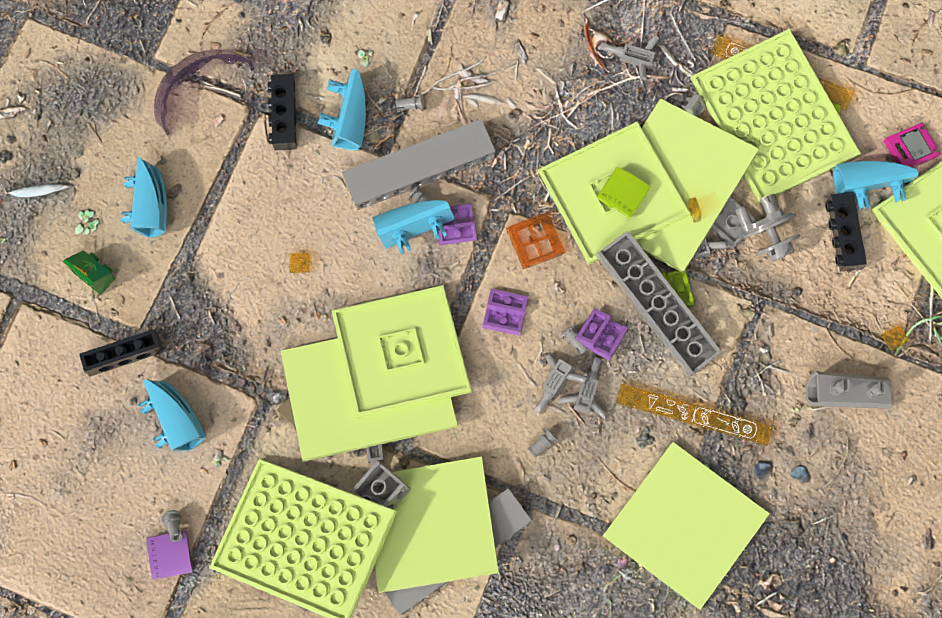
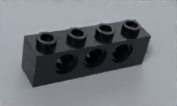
(287, 139)
(846, 203)
(121, 353)

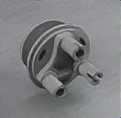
(774, 216)

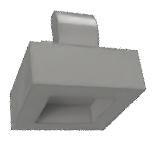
(695, 105)

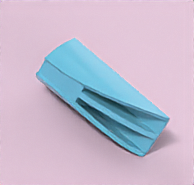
(350, 122)
(872, 175)
(149, 201)
(412, 220)
(175, 416)

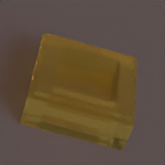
(694, 210)
(299, 263)
(895, 338)

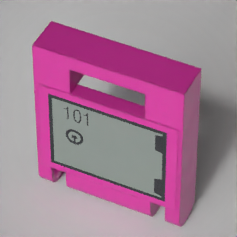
(916, 144)

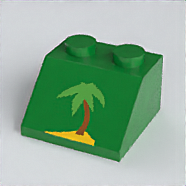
(90, 270)

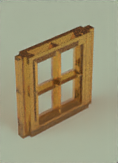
(520, 248)

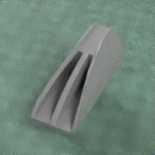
(848, 390)

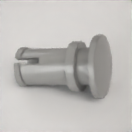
(410, 103)
(417, 195)
(571, 334)
(542, 443)
(172, 521)

